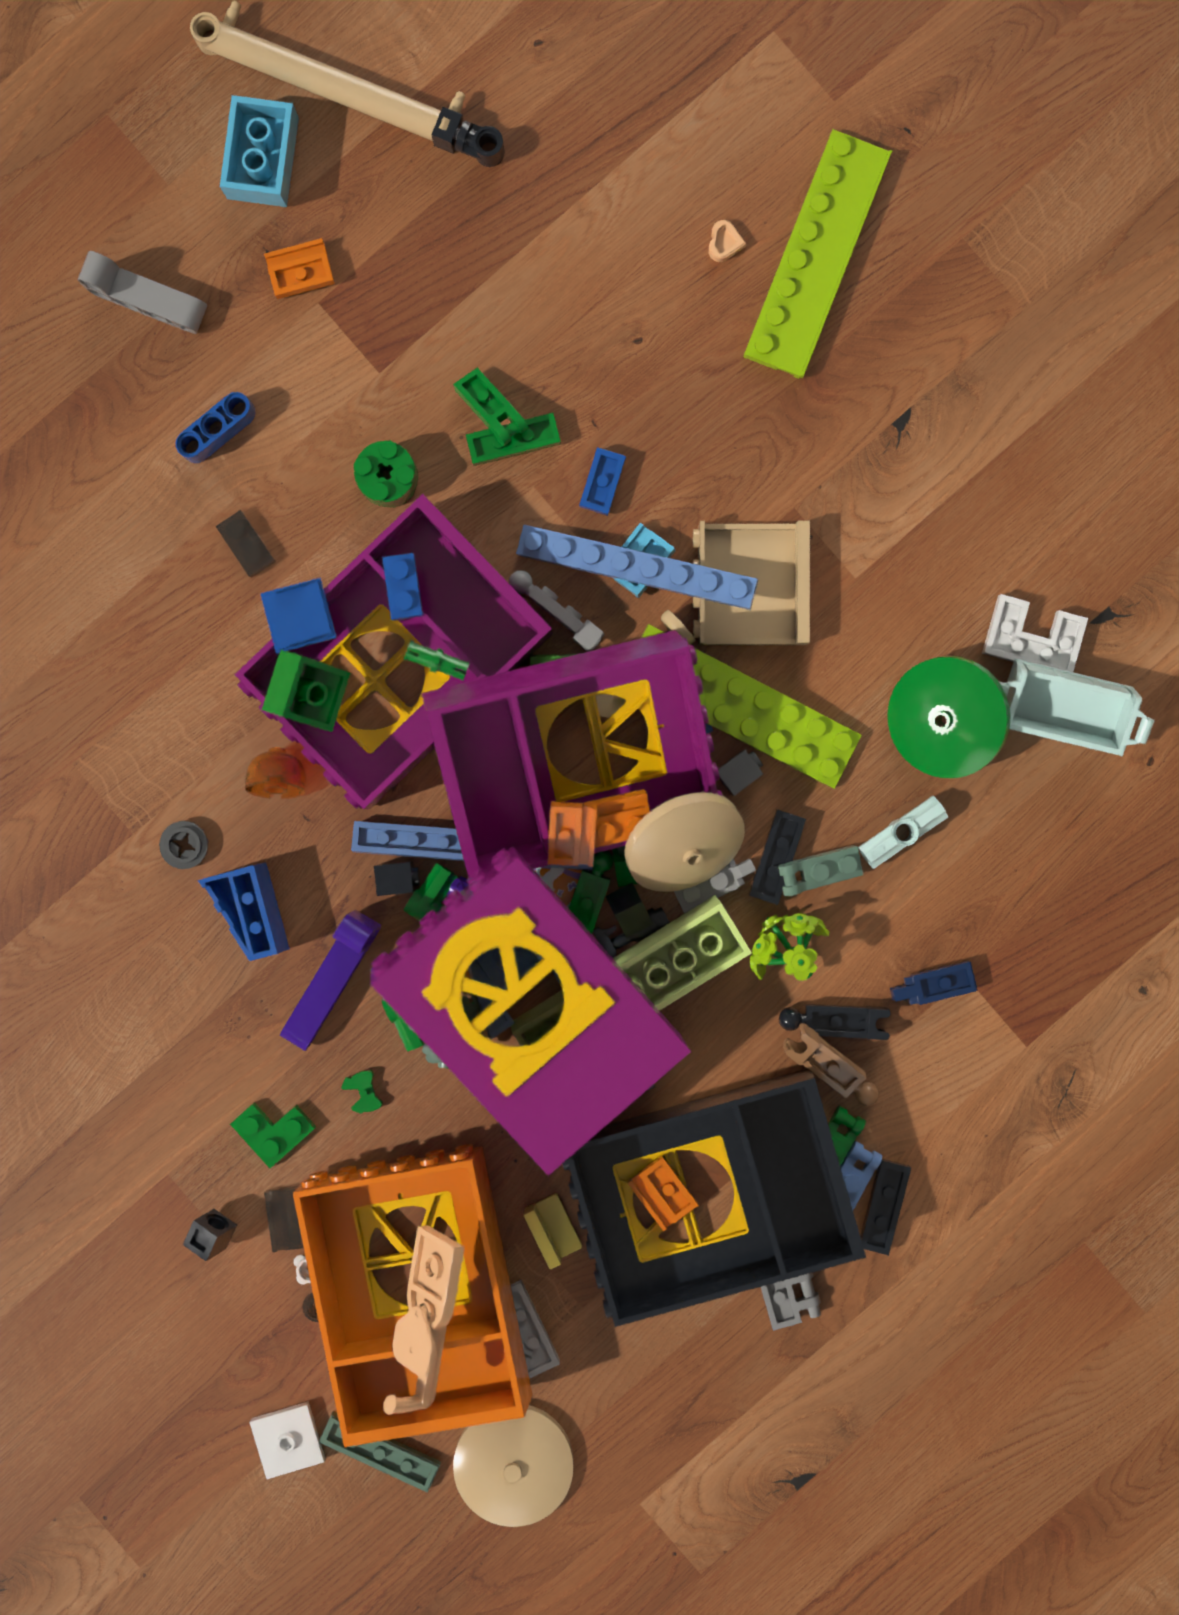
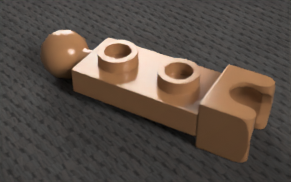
(830, 1066)

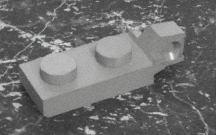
(718, 885)

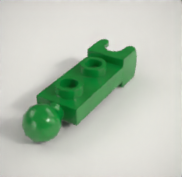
(592, 890)

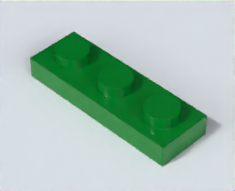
(541, 434)

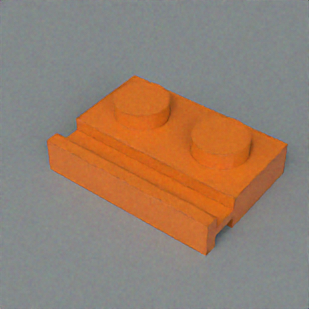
(299, 268)
(618, 816)
(572, 834)
(662, 1192)

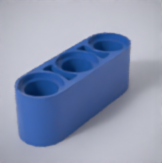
(200, 429)

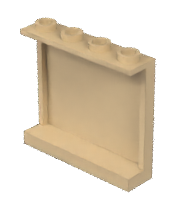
(780, 562)

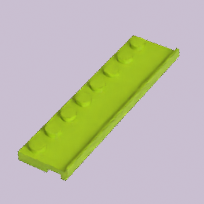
(817, 254)

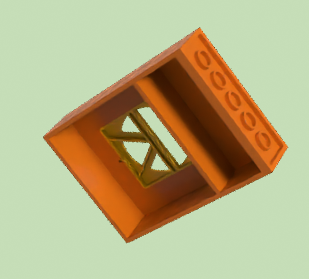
(483, 1355)

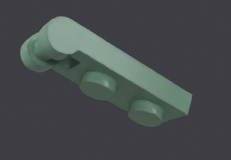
(821, 870)

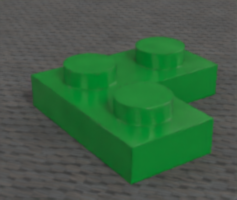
(272, 1140)

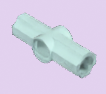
(918, 820)

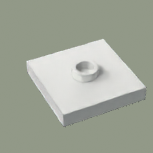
(287, 1440)

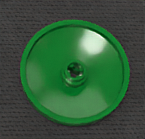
(974, 713)

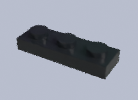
(778, 849)
(884, 1206)

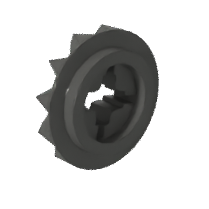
(171, 851)

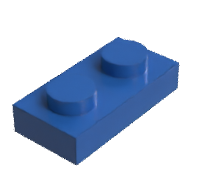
(602, 481)
(402, 586)

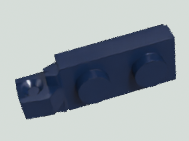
(936, 984)

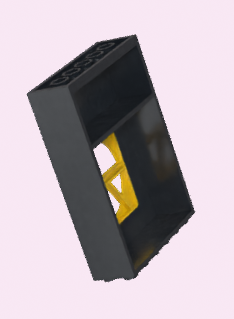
(785, 1214)

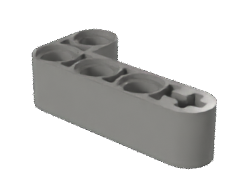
(108, 281)

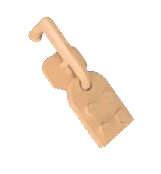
(431, 1303)

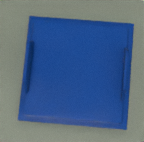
(298, 615)

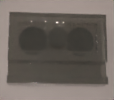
(283, 1219)

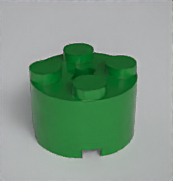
(389, 457)

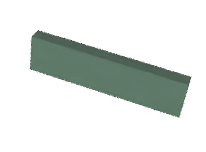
(387, 1456)

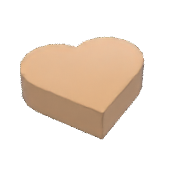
(725, 241)

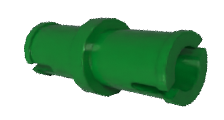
(436, 660)

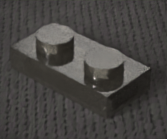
(245, 543)

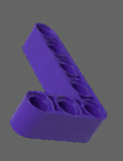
(351, 944)

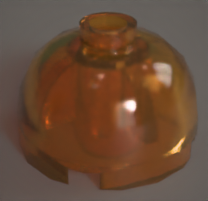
(275, 774)

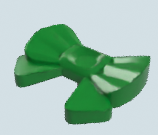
(363, 1083)

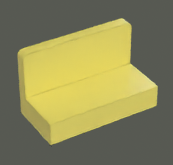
(552, 1229)

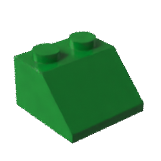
(306, 690)

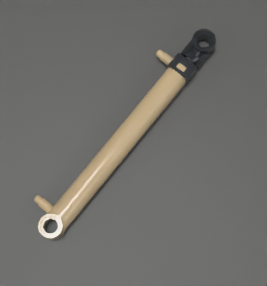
(441, 126)

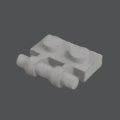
(782, 1305)

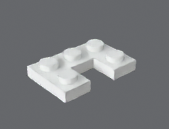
(1009, 642)

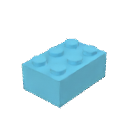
(259, 151)

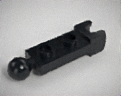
(837, 1020)

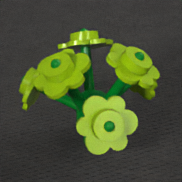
(798, 958)

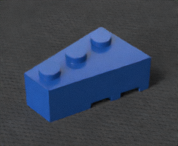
(250, 909)

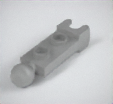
(586, 634)

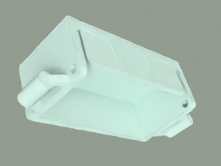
(1074, 708)

